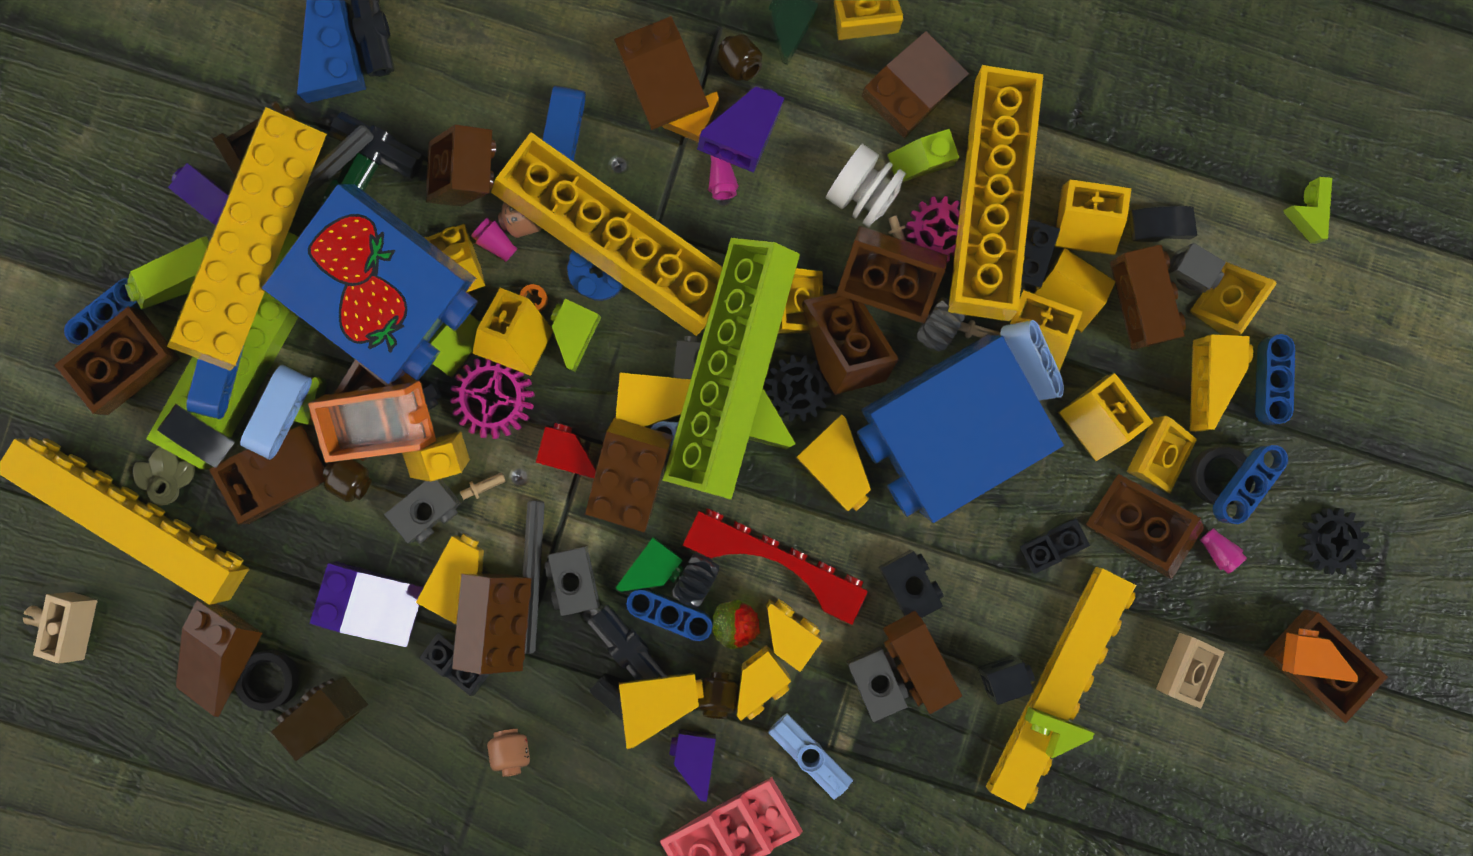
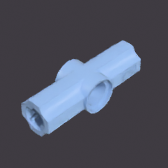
(824, 769)

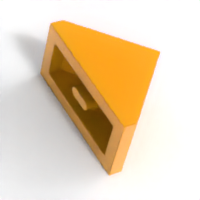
(694, 123)

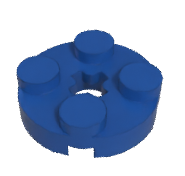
(589, 284)

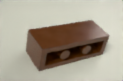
(921, 663)

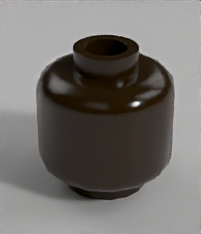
(739, 57)
(347, 479)
(719, 696)

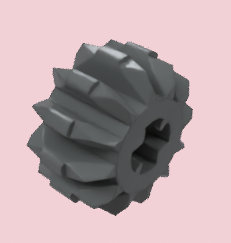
(939, 326)

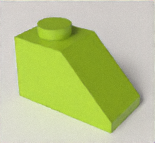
(925, 155)
(573, 331)

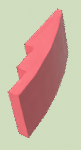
(741, 826)

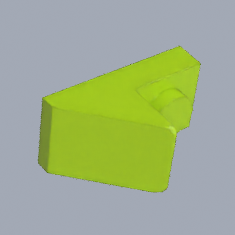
(1313, 218)
(1065, 733)

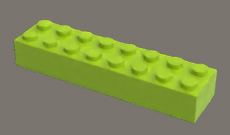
(262, 345)
(731, 366)

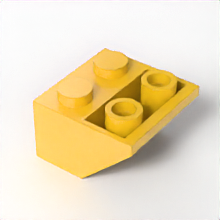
(1092, 216)
(458, 246)
(1055, 320)
(512, 332)
(1105, 417)
(791, 639)
(760, 680)

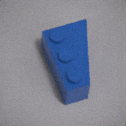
(328, 53)

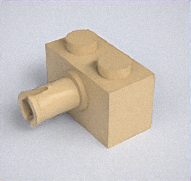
(62, 626)

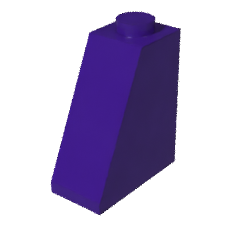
(743, 129)
(199, 192)

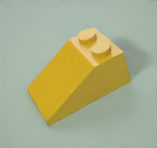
(1216, 373)

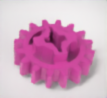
(925, 227)

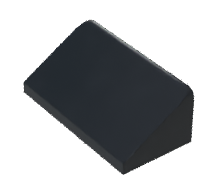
(609, 694)

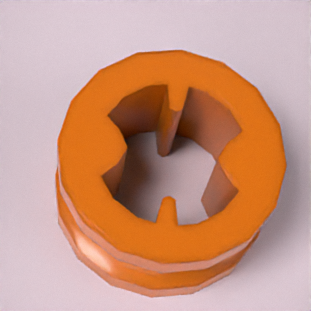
(541, 293)

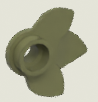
(160, 471)

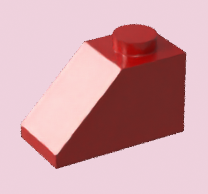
(565, 451)

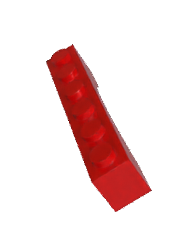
(716, 538)

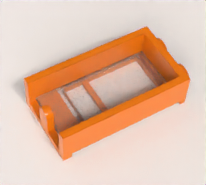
(372, 422)

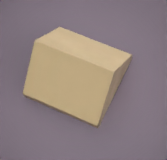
(1190, 670)

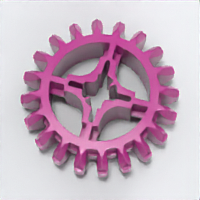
(488, 411)

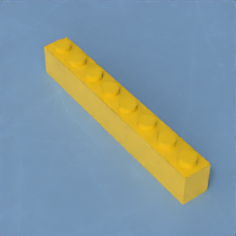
(1062, 684)

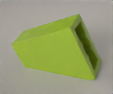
(166, 276)

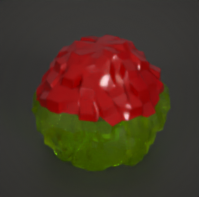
(735, 624)

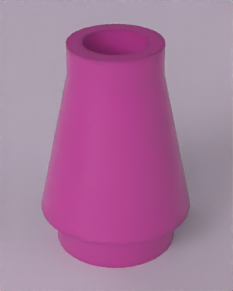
(722, 180)
(493, 239)
(1223, 551)

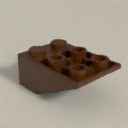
(261, 485)

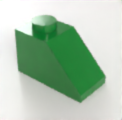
(652, 567)

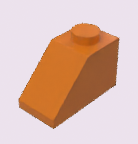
(1315, 657)

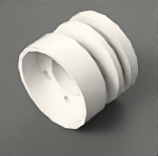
(865, 185)

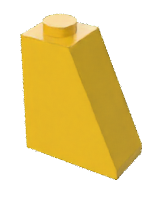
(649, 398)
(438, 460)
(837, 465)
(443, 585)
(656, 703)

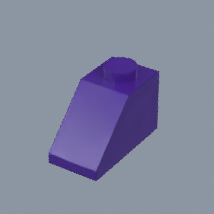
(694, 759)

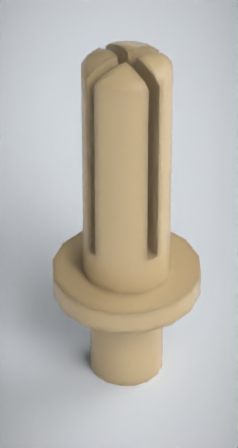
(897, 230)
(972, 329)
(482, 486)

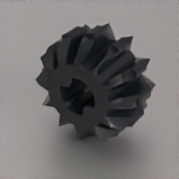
(695, 580)

